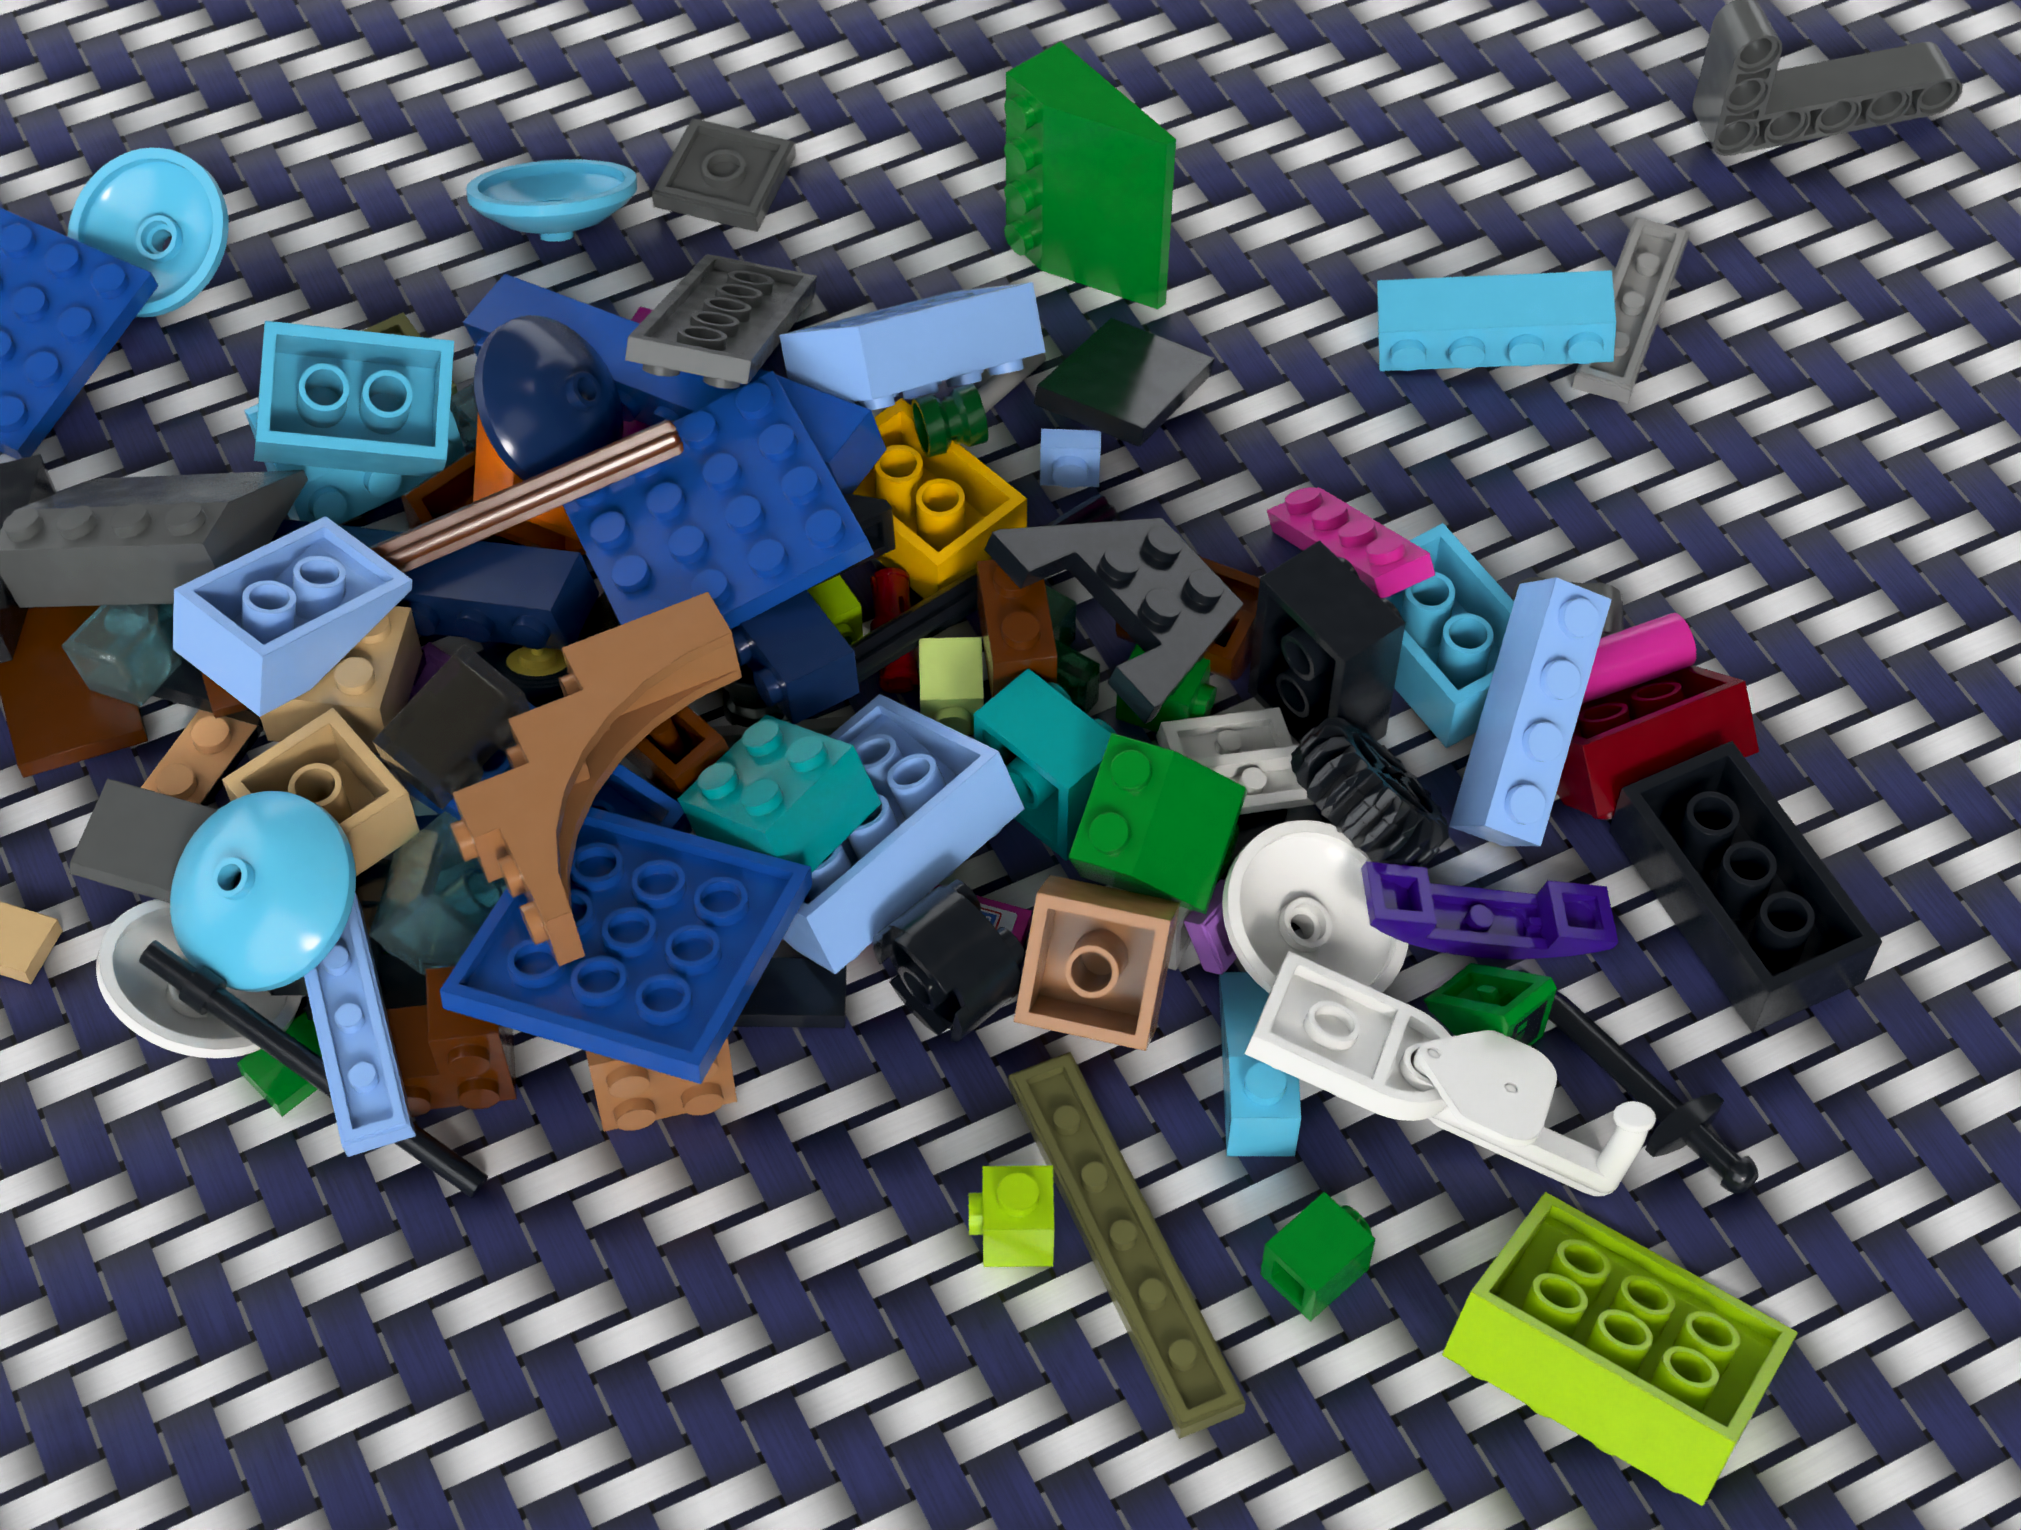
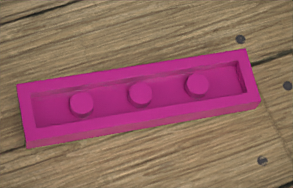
(1378, 554)

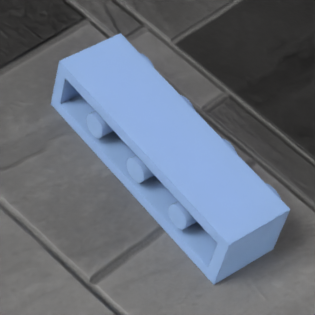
(1530, 712)

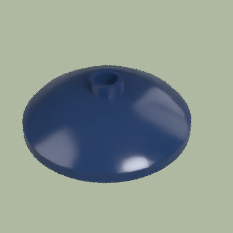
(544, 395)

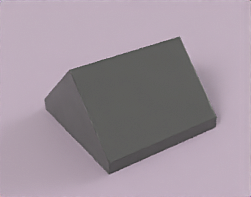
(136, 839)

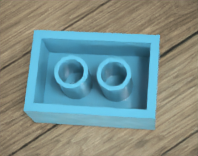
(353, 400)
(1450, 638)

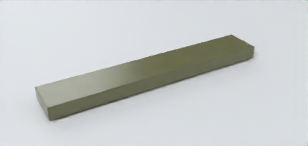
(1126, 1246)

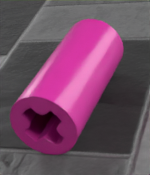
(1640, 655)

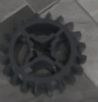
(1369, 794)

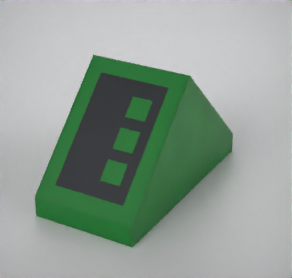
(1496, 1001)

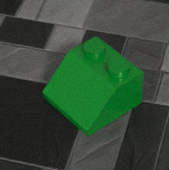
(1157, 824)

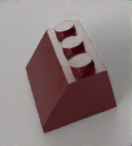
(1652, 730)

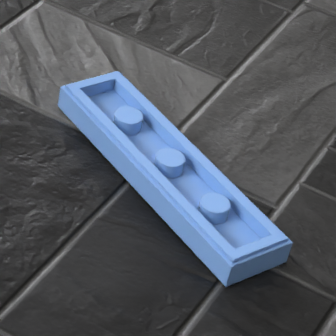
(358, 1043)

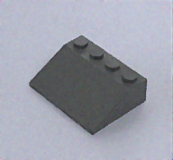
(139, 535)

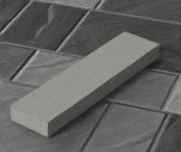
(1640, 293)

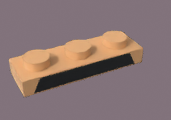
(202, 758)

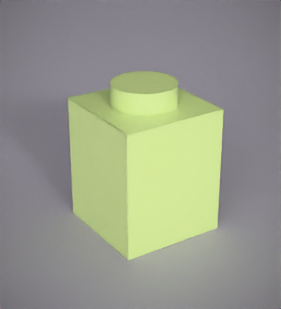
(951, 680)

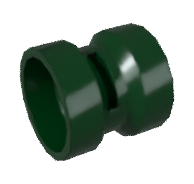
(956, 419)

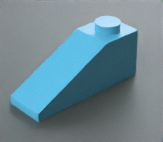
(1258, 1099)

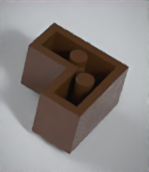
(451, 1056)

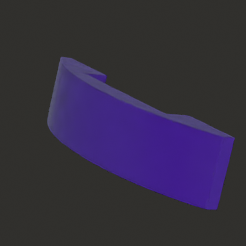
(1488, 923)

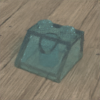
(433, 900)

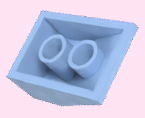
(284, 613)

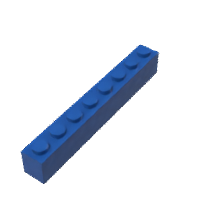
(839, 429)

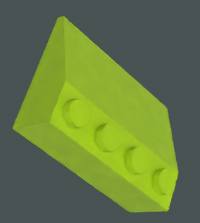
(1619, 1346)

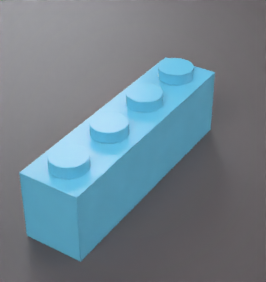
(1496, 320)

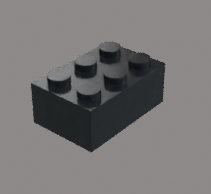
(1324, 645)

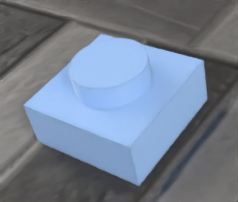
(1070, 457)

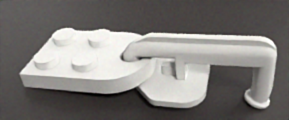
(1414, 1070)

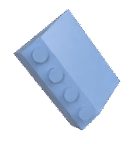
(937, 809)

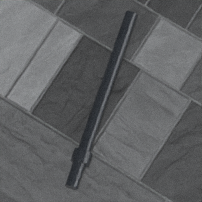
(207, 992)

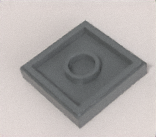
(724, 174)

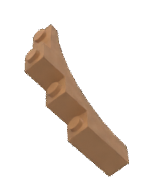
(565, 751)

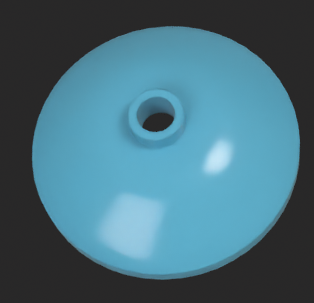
(552, 195)
(141, 203)
(289, 898)

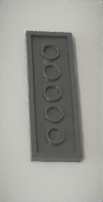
(721, 321)

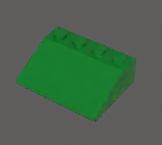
(1087, 179)

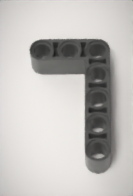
(1755, 107)

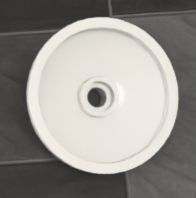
(1313, 879)
(152, 1005)

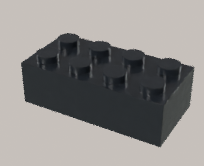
(1744, 886)

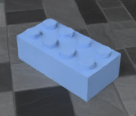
(917, 345)

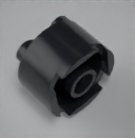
(951, 961)

